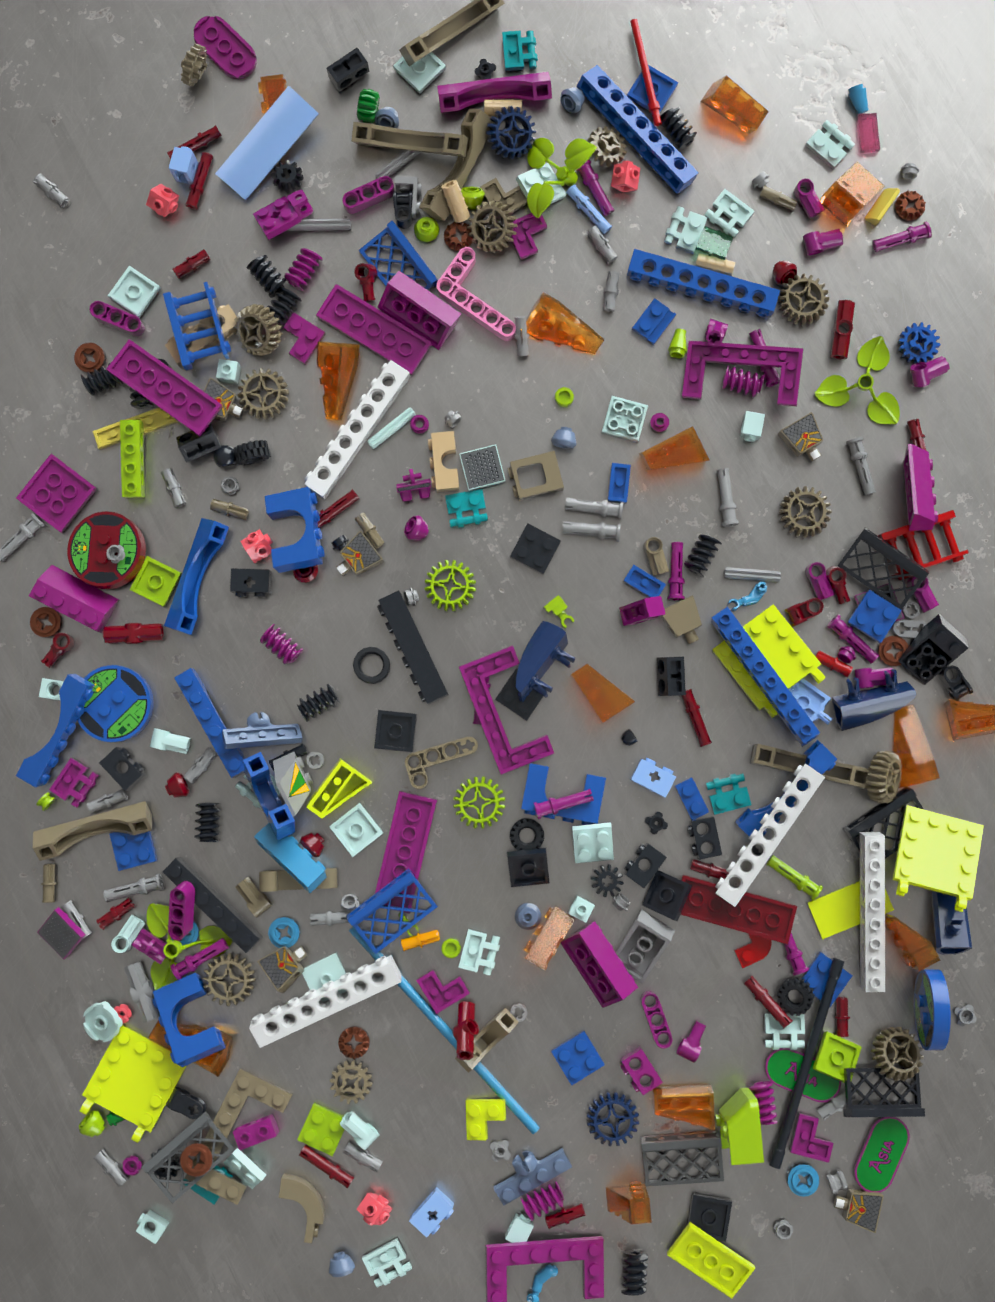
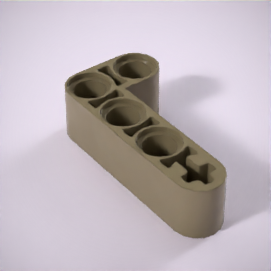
(442, 757)
(281, 880)

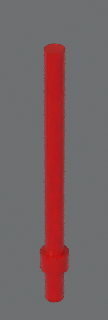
(653, 105)

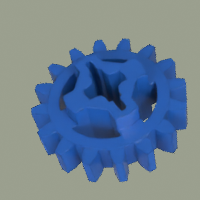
(926, 339)

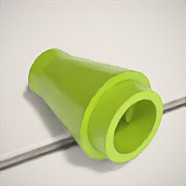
(678, 344)

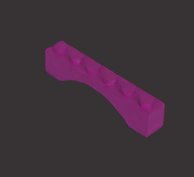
(461, 95)

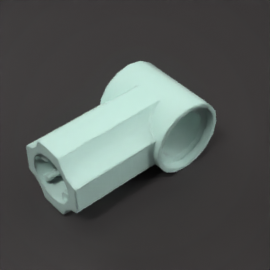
(166, 741)
(128, 933)
(363, 1133)

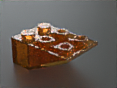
(851, 193)
(916, 949)

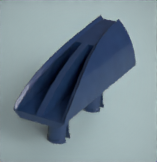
(540, 653)
(872, 704)
(950, 926)

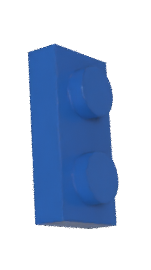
(619, 482)
(644, 582)
(691, 799)

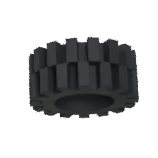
(252, 452)
(526, 823)
(787, 1004)

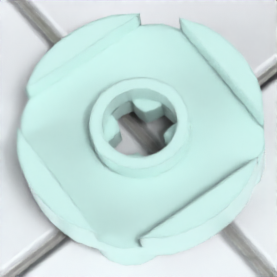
(108, 1015)

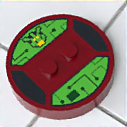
(90, 543)

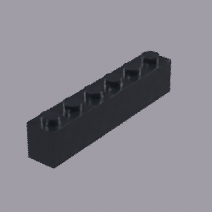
(413, 647)
(214, 905)

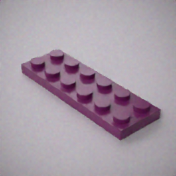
(373, 329)
(164, 387)
(406, 842)

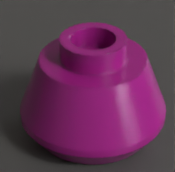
(416, 528)

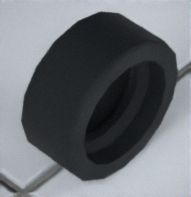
(357, 661)

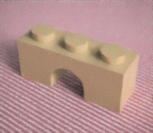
(443, 444)

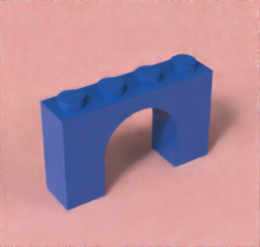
(307, 550)
(263, 788)
(586, 812)
(169, 1003)

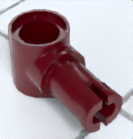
(366, 282)
(839, 584)
(57, 650)

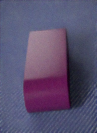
(373, 187)
(111, 312)
(181, 910)
(656, 1029)

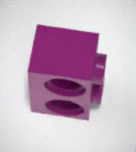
(642, 610)
(643, 1069)
(256, 1131)

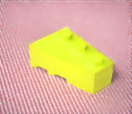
(337, 788)

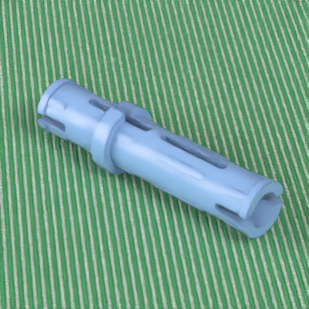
(586, 206)

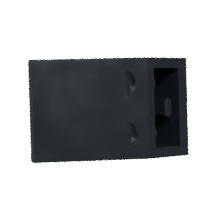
(933, 649)

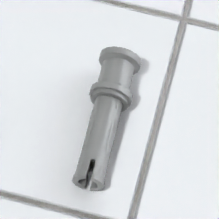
(861, 455)
(727, 507)
(604, 508)
(602, 530)
(25, 531)
(143, 886)

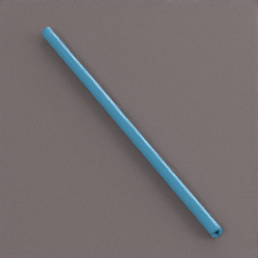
(448, 1034)

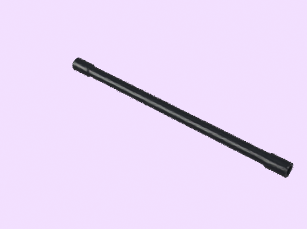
(833, 976)

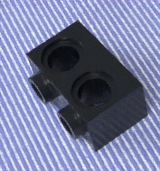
(348, 69)
(193, 446)
(671, 676)
(709, 836)

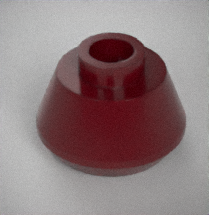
(783, 271)
(306, 574)
(177, 786)
(313, 843)

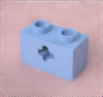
(183, 165)
(659, 786)
(430, 1224)

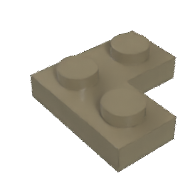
(514, 198)

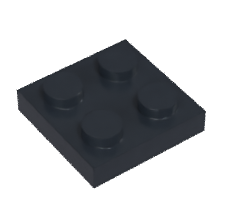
(535, 548)
(510, 698)
(395, 731)
(528, 867)
(667, 895)
(711, 1215)

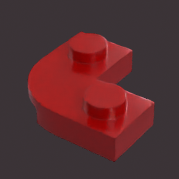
(753, 951)

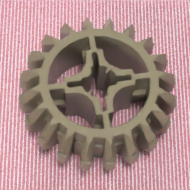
(507, 230)
(795, 297)
(258, 330)
(255, 393)
(809, 517)
(884, 777)
(227, 987)
(887, 1054)

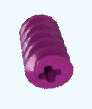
(302, 267)
(742, 381)
(280, 645)
(763, 1095)
(543, 1201)

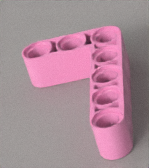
(471, 300)

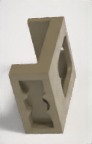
(551, 472)

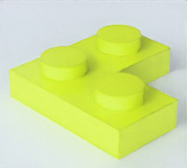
(479, 1112)

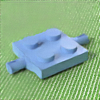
(811, 700)

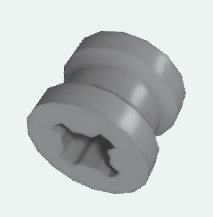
(837, 1182)

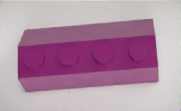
(418, 309)
(919, 489)
(74, 598)
(599, 965)

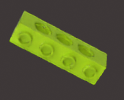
(132, 458)

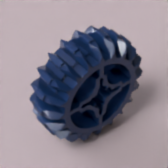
(511, 124)
(609, 1101)

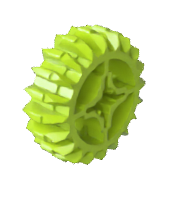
(459, 587)
(462, 805)

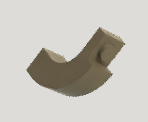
(489, 1036)
(304, 1193)

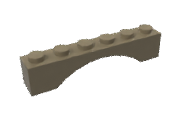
(448, 29)
(474, 128)
(410, 140)
(789, 762)
(56, 839)

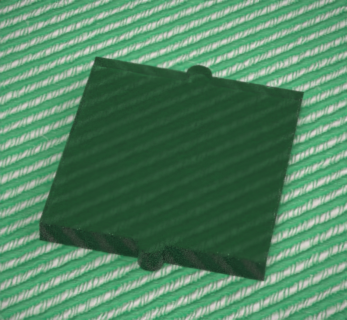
(714, 243)

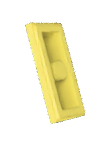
(881, 205)

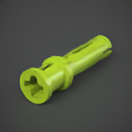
(804, 881)

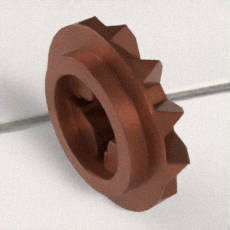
(910, 213)
(453, 242)
(89, 349)
(43, 613)
(898, 643)
(359, 1035)
(187, 1163)

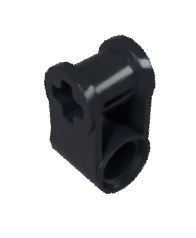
(403, 206)
(958, 685)
(183, 1102)

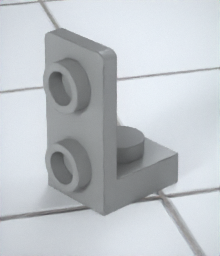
(408, 183)

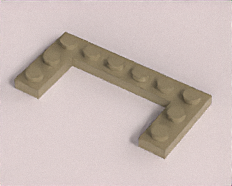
(244, 1085)

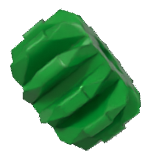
(368, 105)

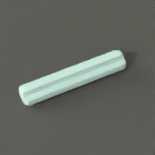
(391, 428)

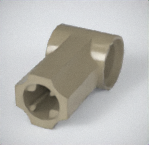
(656, 558)
(256, 901)

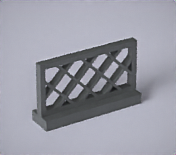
(683, 1142)
(173, 1148)

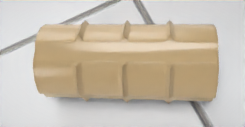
(491, 106)
(455, 201)
(715, 264)

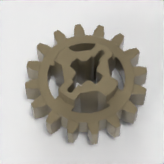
(194, 65)
(609, 146)
(356, 1089)

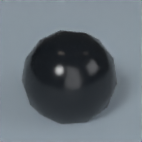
(225, 456)

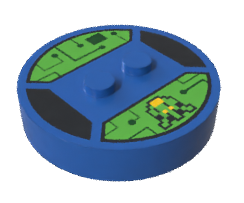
(119, 704)
(932, 1009)

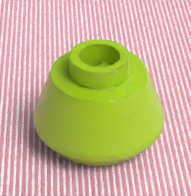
(473, 196)
(426, 229)
(92, 1124)

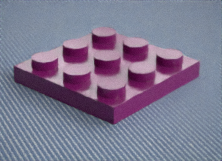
(56, 493)

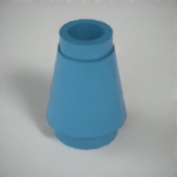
(858, 96)

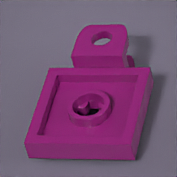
(289, 214)

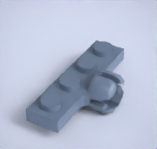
(261, 733)
(531, 1174)

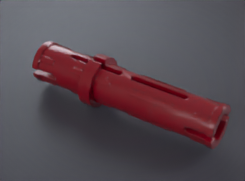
(200, 140)
(196, 188)
(336, 508)
(696, 718)
(768, 1002)
(326, 1166)

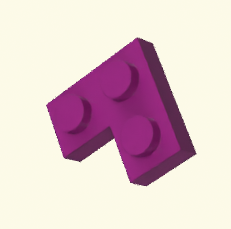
(523, 240)
(307, 335)
(439, 995)
(805, 1142)

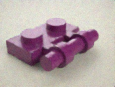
(69, 779)

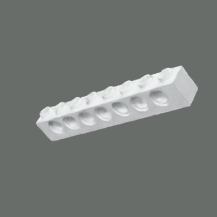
(388, 371)
(734, 894)
(872, 911)
(284, 1026)

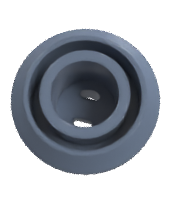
(572, 99)
(387, 117)
(564, 438)
(521, 916)
(341, 1265)

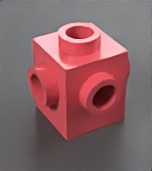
(625, 176)
(162, 200)
(257, 545)
(374, 1209)

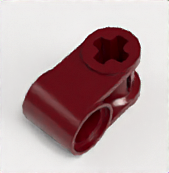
(800, 612)

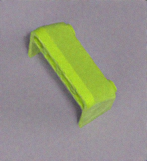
(741, 1128)

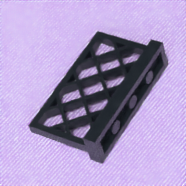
(892, 554)
(882, 812)
(879, 1110)

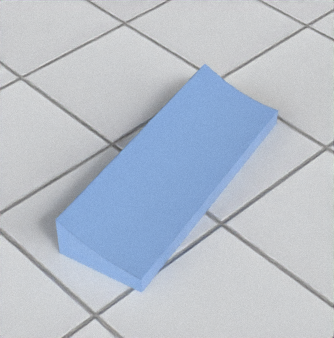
(267, 143)

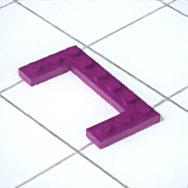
(741, 354)
(473, 676)
(545, 1251)

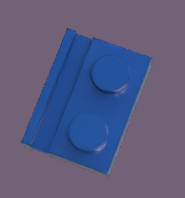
(654, 321)

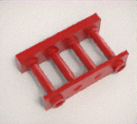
(944, 522)

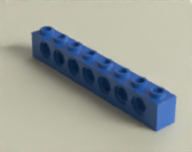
(637, 129)
(713, 279)
(765, 676)

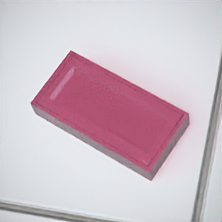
(868, 132)

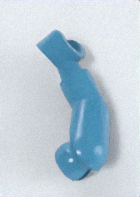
(754, 596)
(540, 1278)

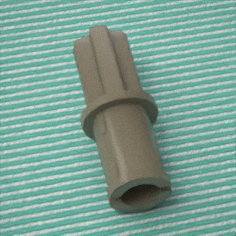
(778, 198)
(229, 509)
(369, 531)
(48, 883)

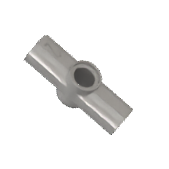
(141, 991)

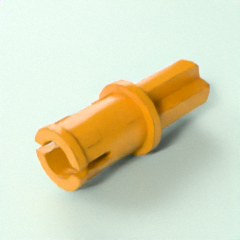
(420, 940)

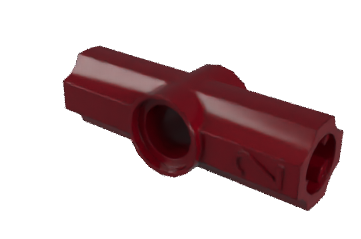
(844, 318)
(133, 633)
(465, 1030)

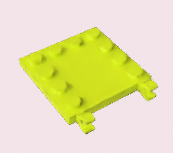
(780, 647)
(938, 854)
(133, 1080)

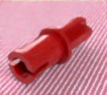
(833, 663)

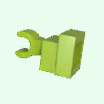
(557, 606)

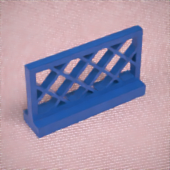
(408, 251)
(382, 897)

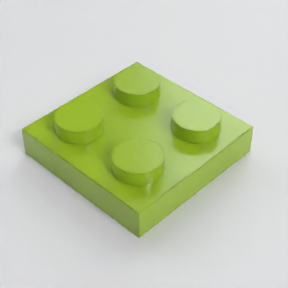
(156, 581)
(835, 1055)
(322, 1129)

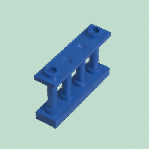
(183, 339)

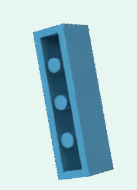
(292, 858)

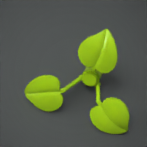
(577, 154)
(834, 388)
(158, 925)

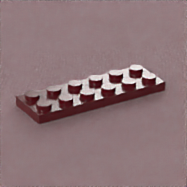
(751, 915)

